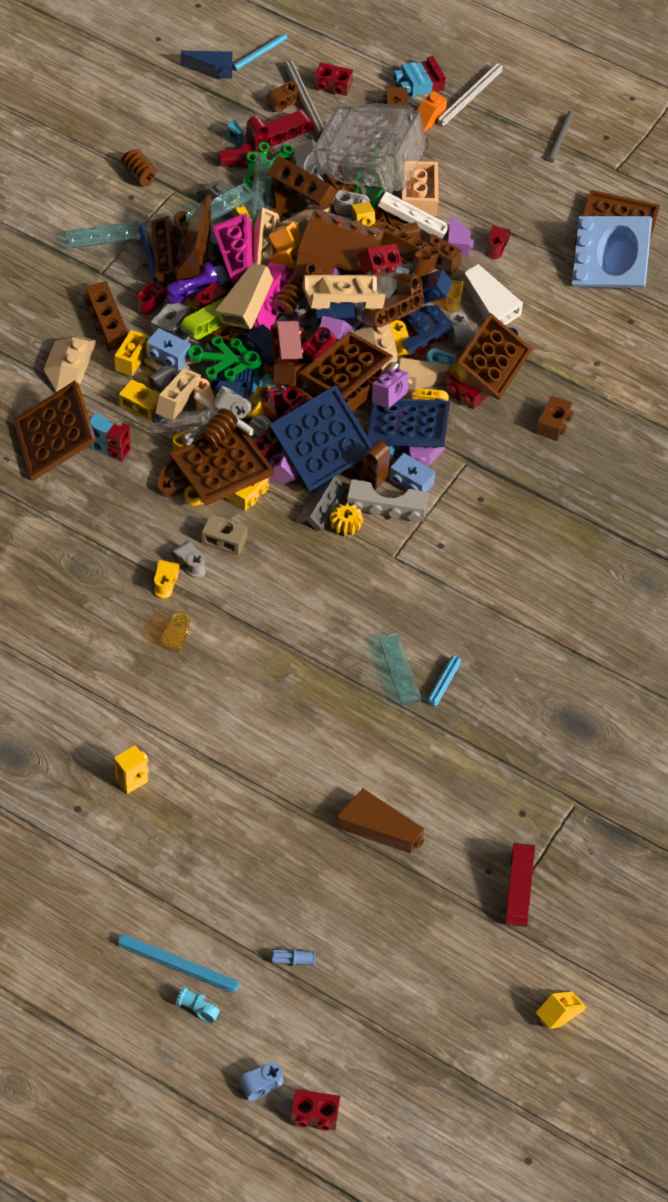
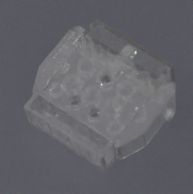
(371, 145)

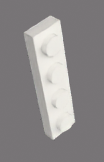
(412, 214)

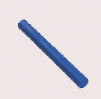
(148, 250)

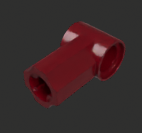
(236, 156)

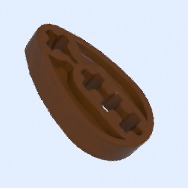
(168, 478)

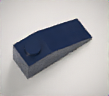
(211, 63)

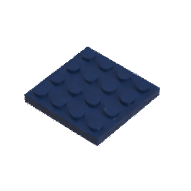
(410, 423)
(322, 438)

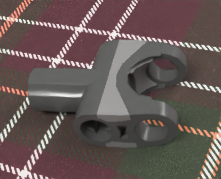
(162, 375)

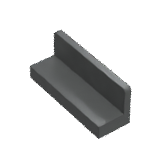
(321, 503)

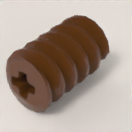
(139, 166)
(289, 296)
(218, 428)

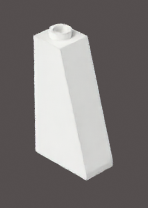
(491, 295)

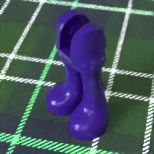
(182, 290)

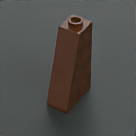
(380, 822)

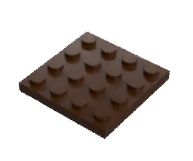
(613, 205)
(54, 430)
(224, 470)

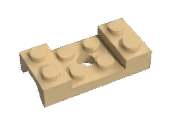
(324, 289)

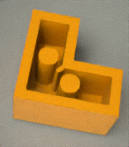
(286, 241)

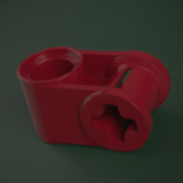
(497, 241)
(210, 295)
(150, 298)
(317, 345)
(274, 404)

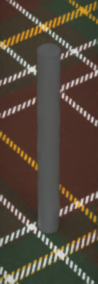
(560, 137)

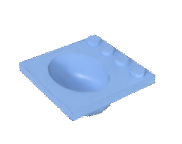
(612, 251)

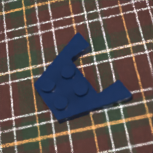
(427, 324)

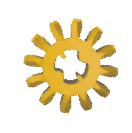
(346, 519)

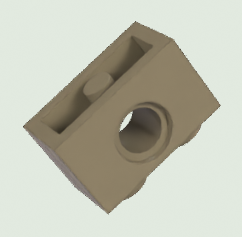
(224, 535)

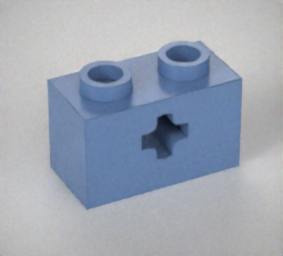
(168, 349)
(412, 474)

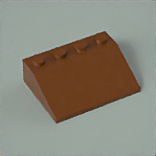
(338, 239)
(196, 242)
(490, 358)
(344, 365)

